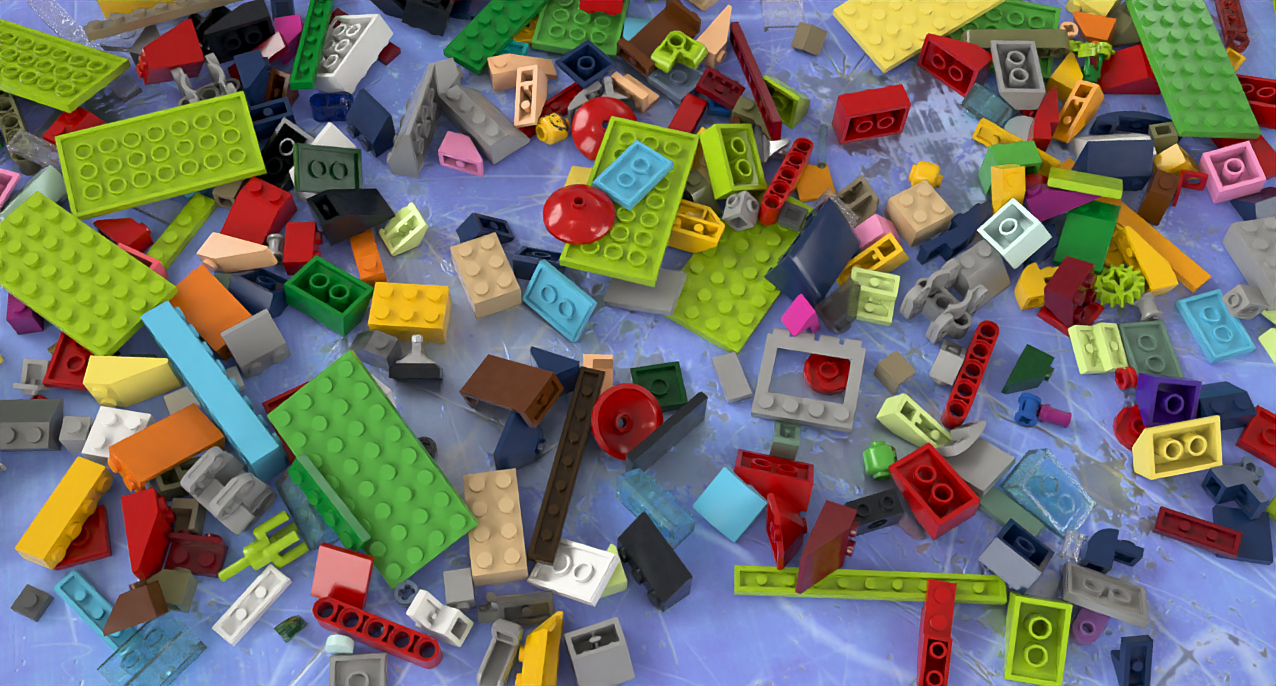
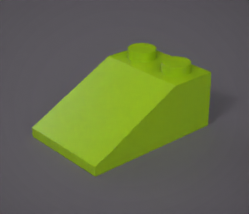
(1036, 639)

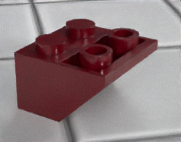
(1071, 290)

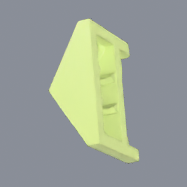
(404, 230)

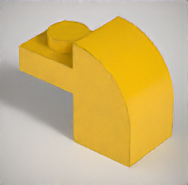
(1031, 285)

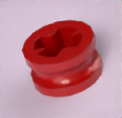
(1126, 377)

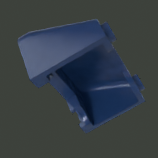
(816, 255)

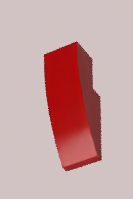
(1045, 121)

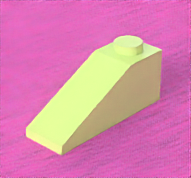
(911, 422)

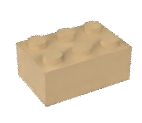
(486, 275)

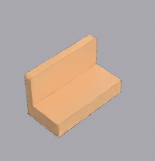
(634, 90)

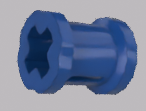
(1027, 410)

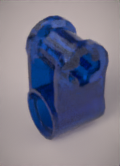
(329, 106)

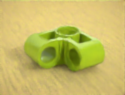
(687, 52)

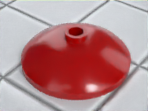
(588, 121)
(575, 222)
(639, 414)

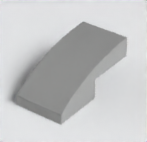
(962, 438)

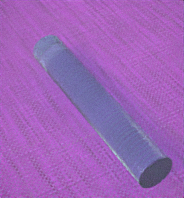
(822, 146)

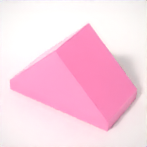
(873, 230)

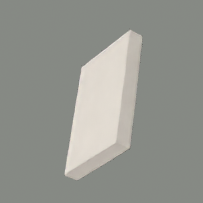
(577, 573)

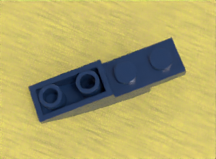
(957, 237)

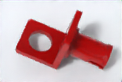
(1184, 174)

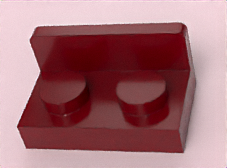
(719, 88)
(196, 553)

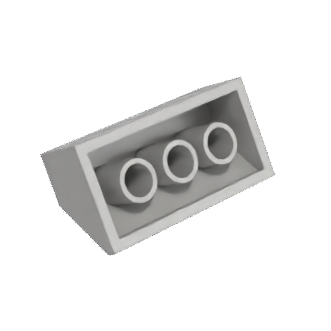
(482, 122)

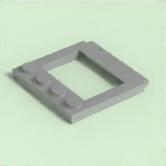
(805, 410)

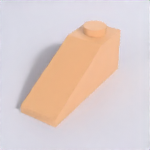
(716, 38)
(504, 69)
(530, 95)
(234, 254)

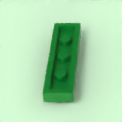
(328, 504)

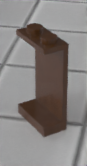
(641, 47)
(513, 387)

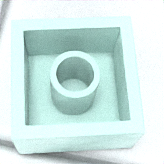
(1014, 233)

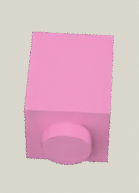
(460, 154)

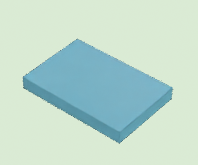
(633, 175)
(559, 300)
(1214, 328)

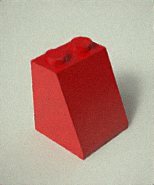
(171, 50)

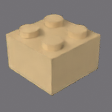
(918, 213)

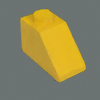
(1065, 77)
(1174, 160)

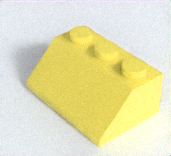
(1178, 448)

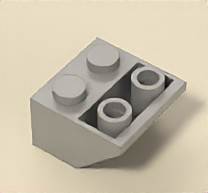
(599, 654)

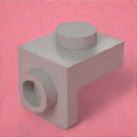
(32, 376)

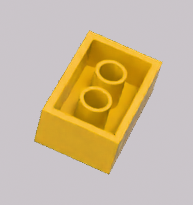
(411, 310)

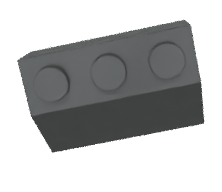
(30, 424)

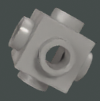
(741, 211)

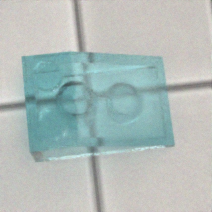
(1048, 492)

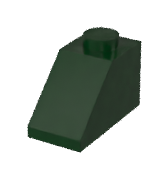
(1029, 370)

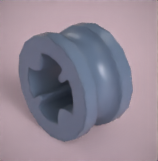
(402, 588)

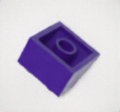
(1166, 399)

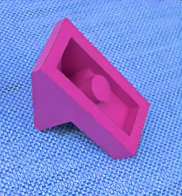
(800, 317)

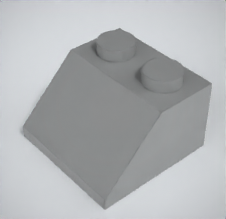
(982, 266)
(256, 344)

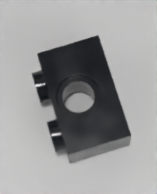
(877, 511)

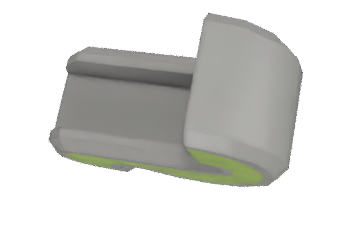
(500, 654)

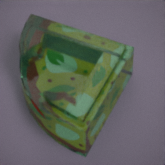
(290, 627)

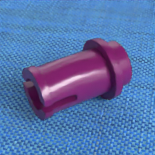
(1053, 415)

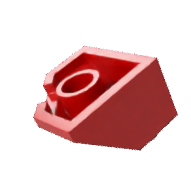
(784, 529)

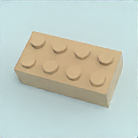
(498, 540)

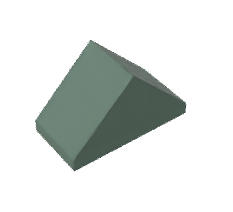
(785, 440)

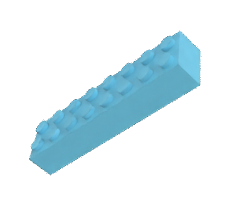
(216, 391)

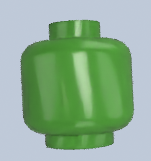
(877, 460)

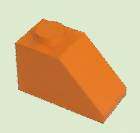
(1095, 27)

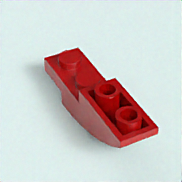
(935, 634)

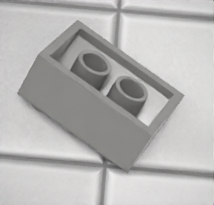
(1018, 73)

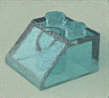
(987, 104)

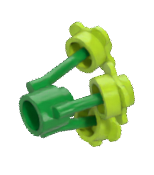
(1099, 51)

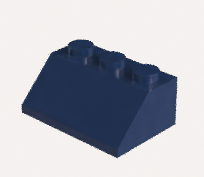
(1118, 159)

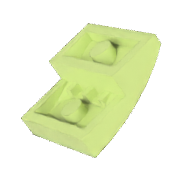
(876, 295)
(1098, 348)

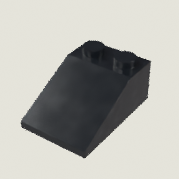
(428, 15)
(240, 31)
(279, 153)

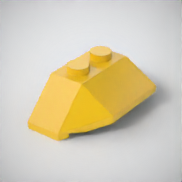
(695, 228)
(541, 653)

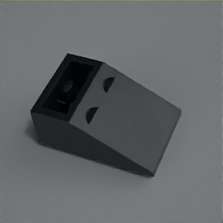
(348, 212)

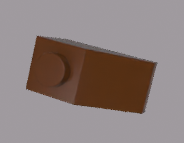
(1158, 196)
(136, 606)

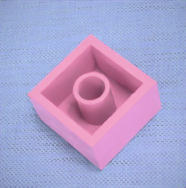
(1232, 172)

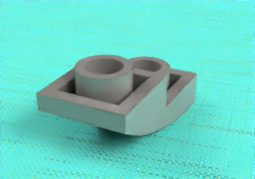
(589, 93)

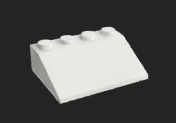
(351, 51)

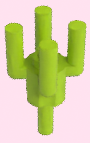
(268, 548)

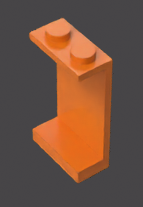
(209, 308)
(163, 446)

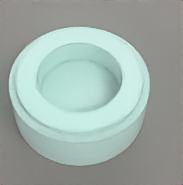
(339, 645)

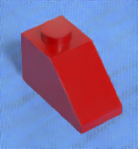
(126, 232)

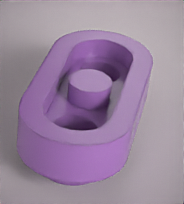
(1093, 620)

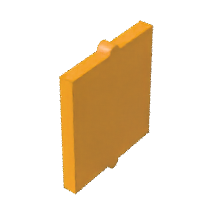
(814, 183)

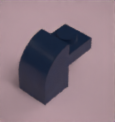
(1238, 485)
(1105, 548)

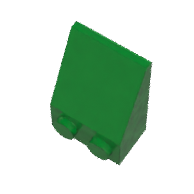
(1088, 233)

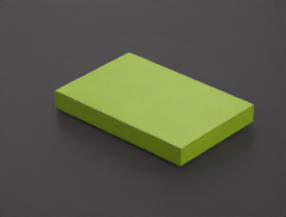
(1085, 183)

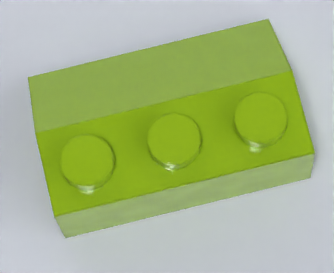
(732, 160)

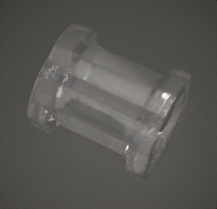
(1065, 552)

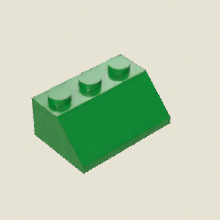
(328, 295)

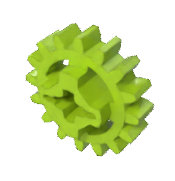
(1119, 285)

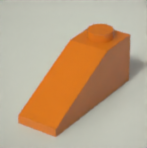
(367, 258)

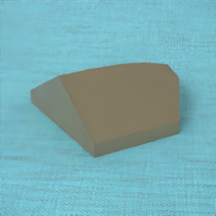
(860, 198)

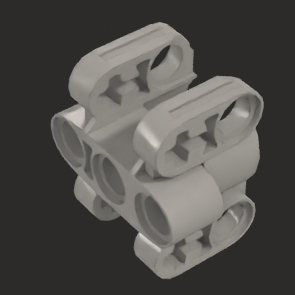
(218, 87)
(933, 293)
(234, 495)

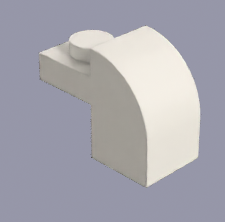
(439, 620)

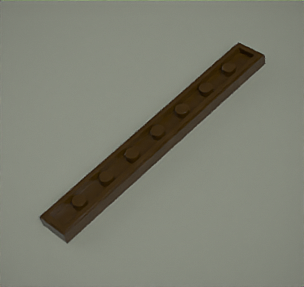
(565, 467)

